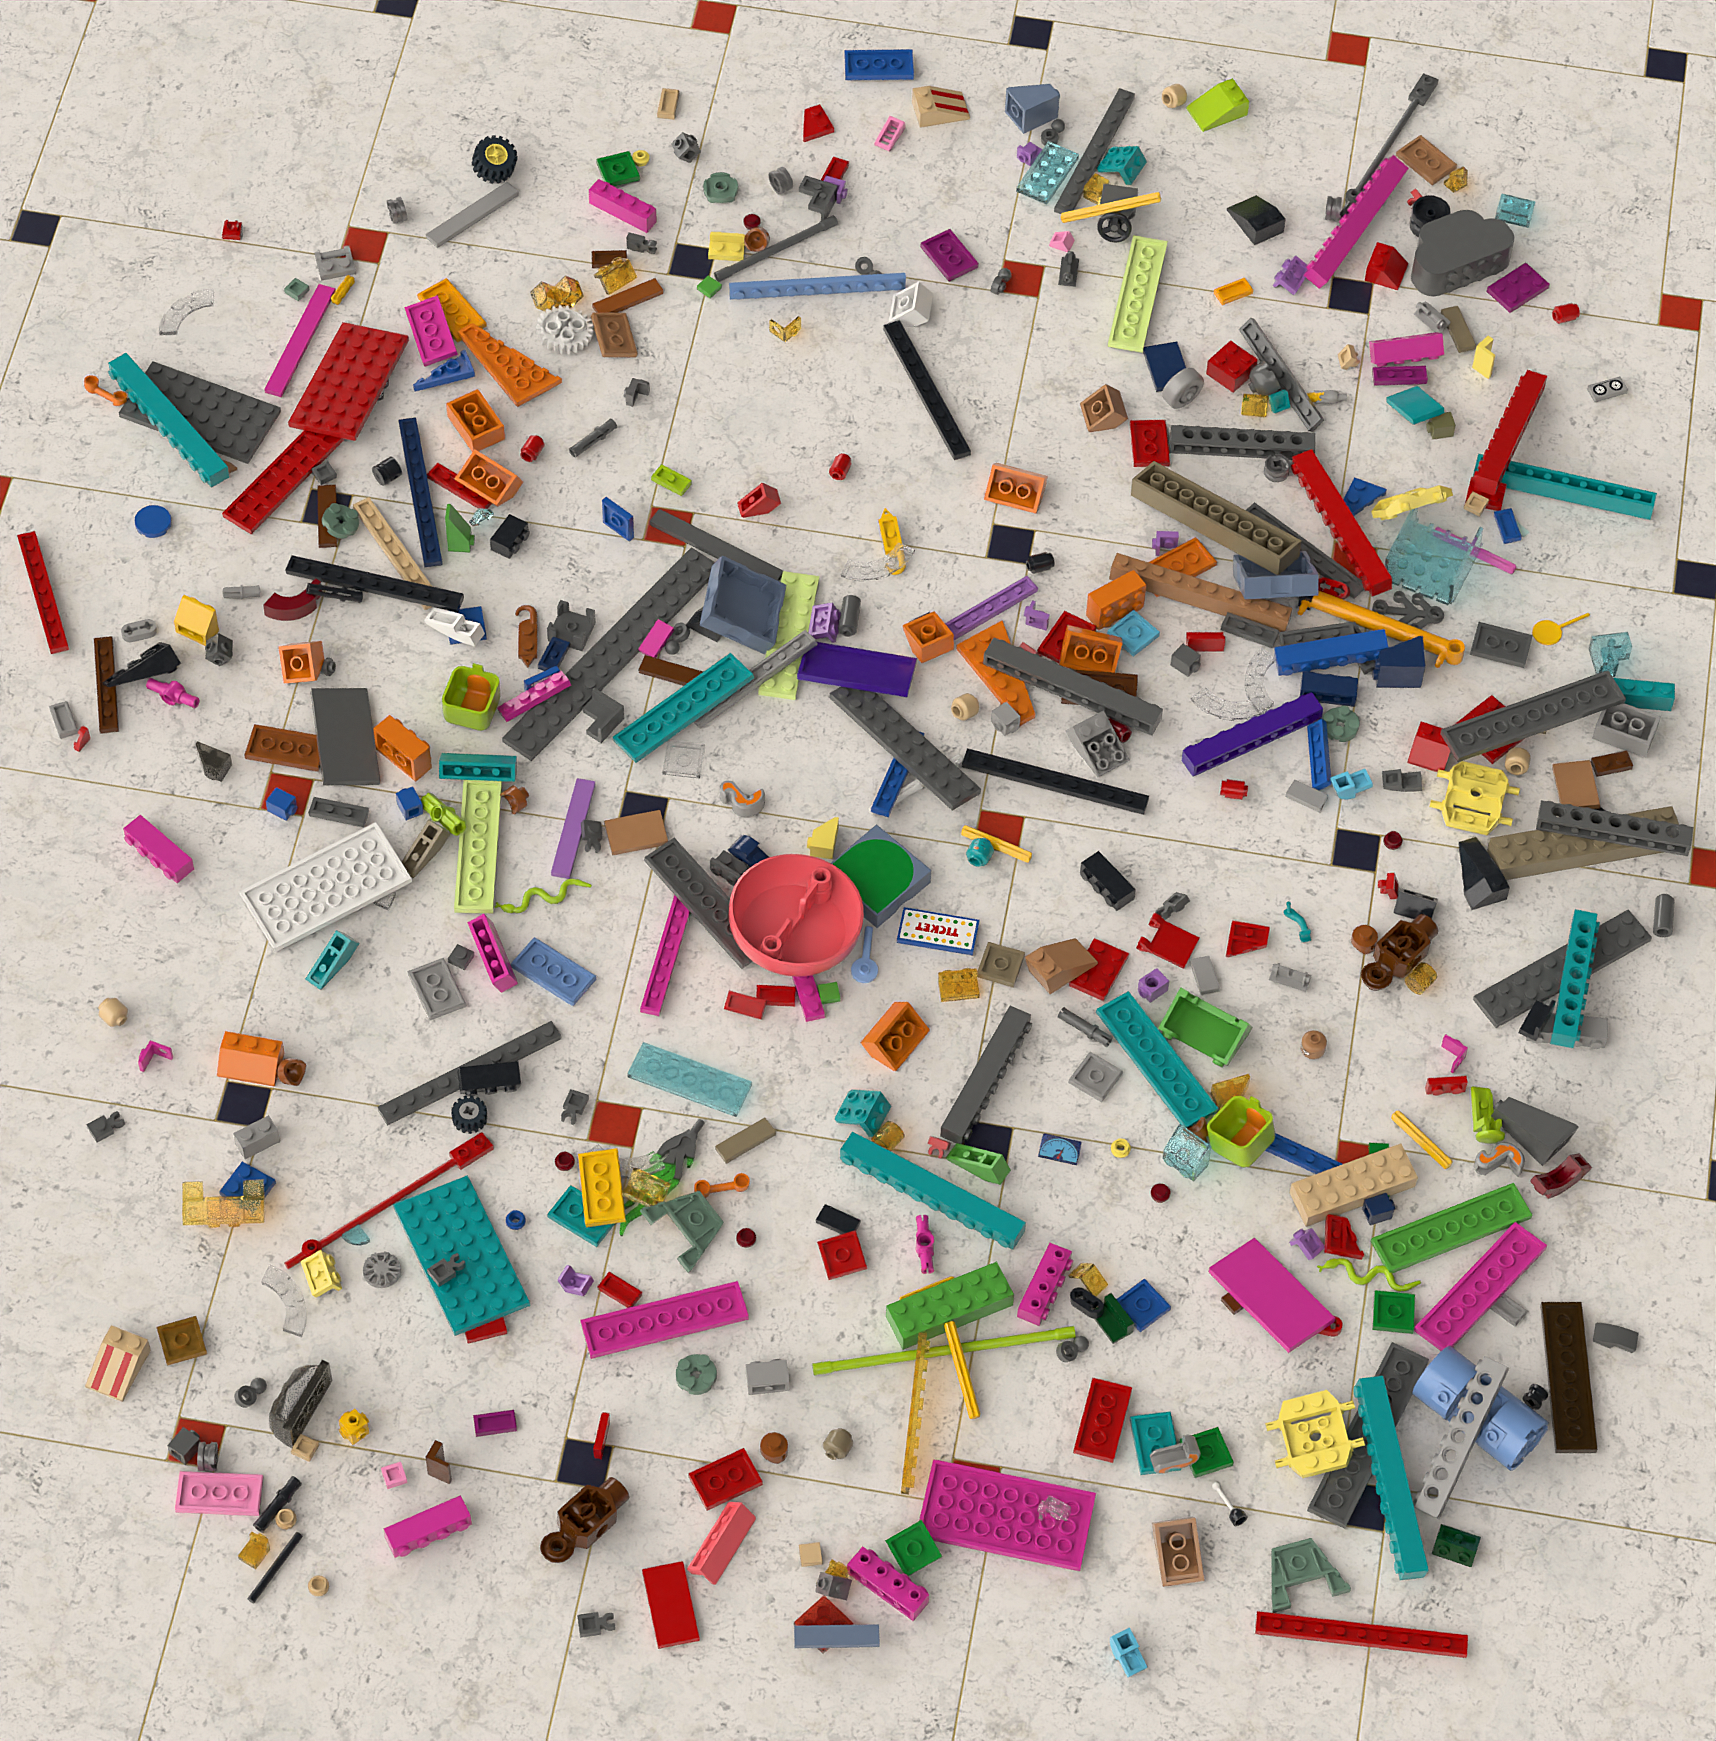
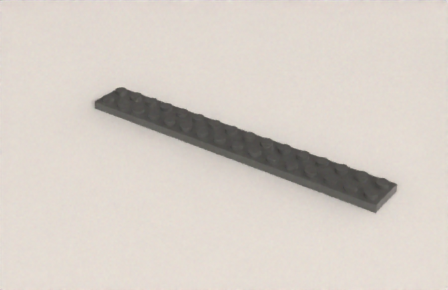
(610, 654)

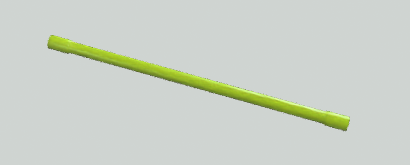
(832, 1366)

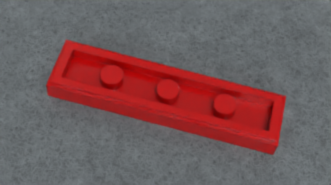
(446, 478)

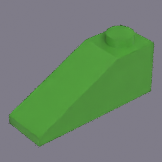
(458, 531)
(979, 1162)

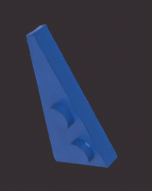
(451, 371)
(1361, 495)

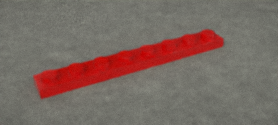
(43, 592)

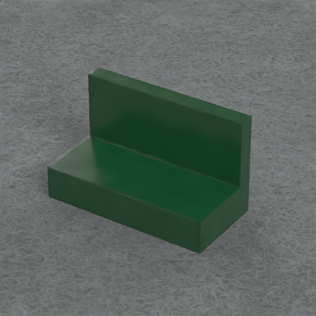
(1115, 1320)

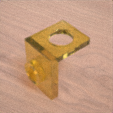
(787, 332)
(1090, 1277)

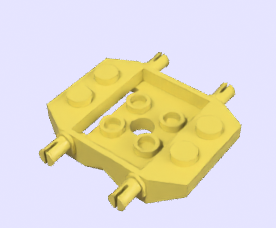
(1412, 499)
(1463, 780)
(1320, 1456)

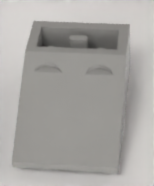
(1098, 744)

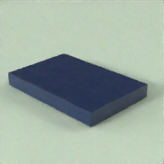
(1163, 363)

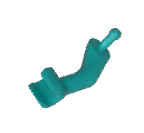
(1292, 914)

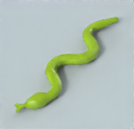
(510, 908)
(1333, 1263)

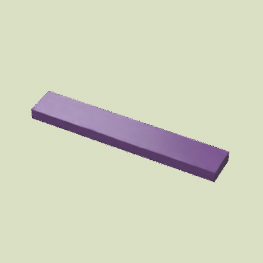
(992, 607)
(571, 831)

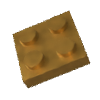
(181, 1340)

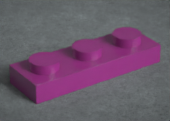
(1399, 375)

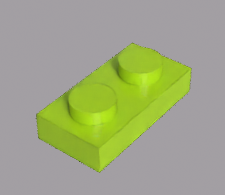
(671, 480)

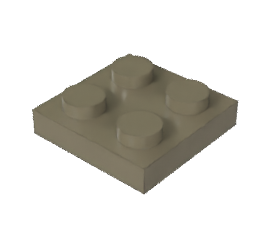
(1000, 964)

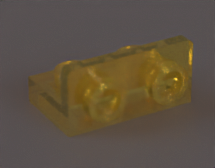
(616, 274)
(958, 985)
(645, 1188)

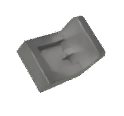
(636, 386)
(833, 1586)

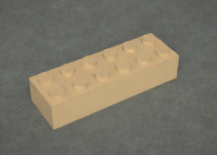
(1349, 1184)

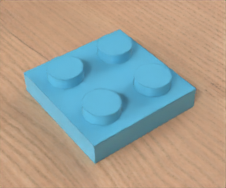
(1135, 632)

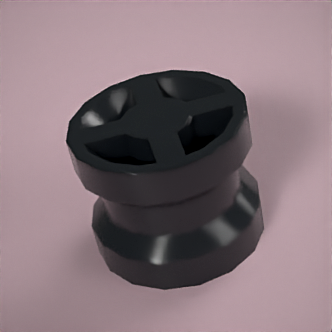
(1535, 1396)

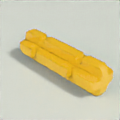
(343, 289)

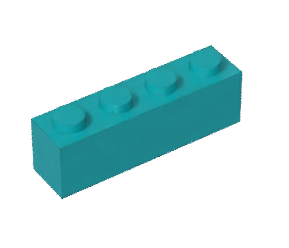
(1647, 694)
(477, 767)

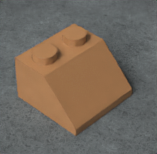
(1104, 409)

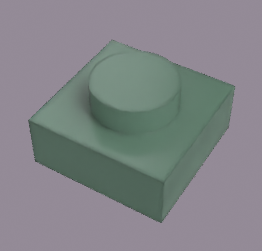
(296, 289)

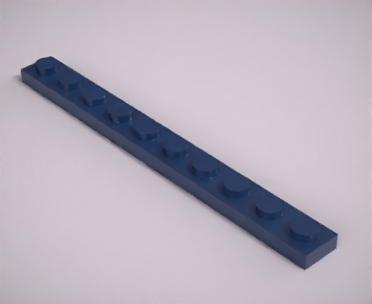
(420, 492)

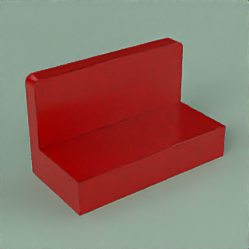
(1205, 641)

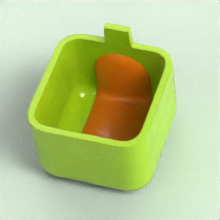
(471, 697)
(1241, 1131)

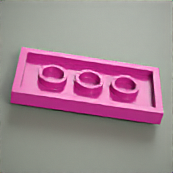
(431, 331)

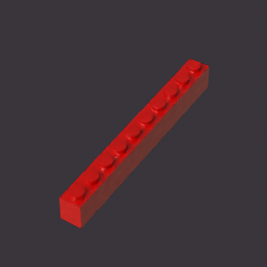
(1509, 432)
(1341, 523)

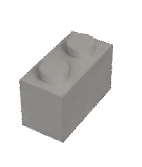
(256, 1137)
(767, 1377)

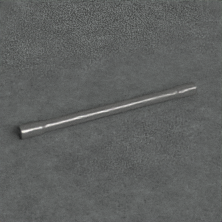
(730, 270)

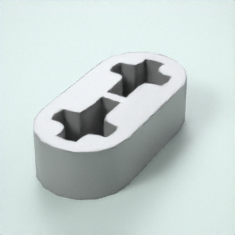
(139, 630)

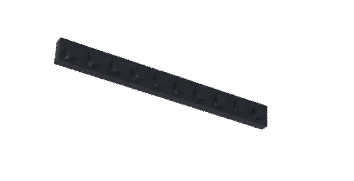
(927, 390)
(375, 583)
(1055, 781)

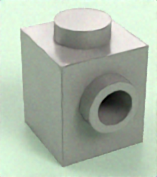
(1005, 719)

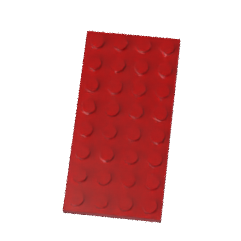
(348, 381)

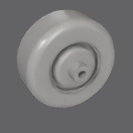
(1183, 388)

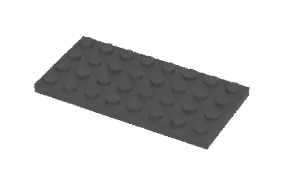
(223, 417)

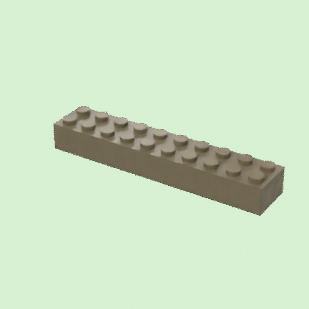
(1216, 518)
(1547, 852)

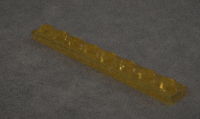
(914, 1421)

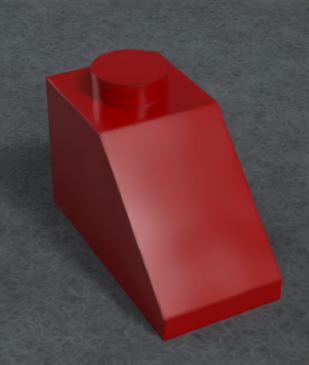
(759, 501)

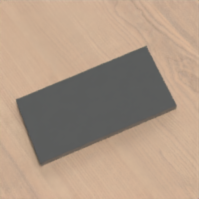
(345, 736)

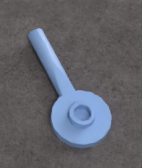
(865, 969)

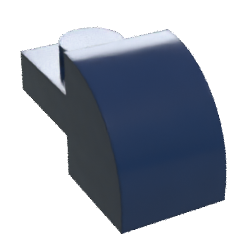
(747, 850)

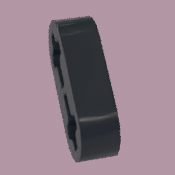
(1085, 1304)

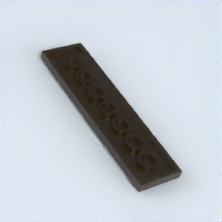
(1568, 1377)

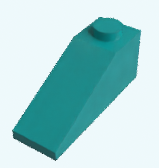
(332, 959)

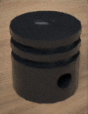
(387, 471)

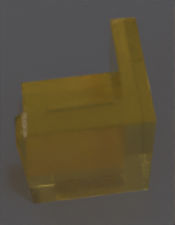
(1094, 188)
(1254, 405)

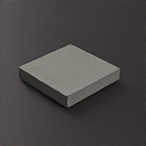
(1095, 1076)

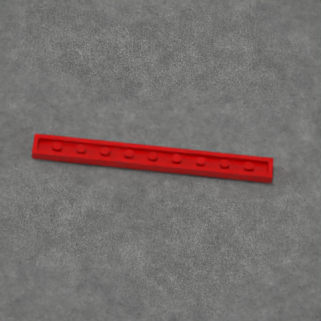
(1361, 1634)

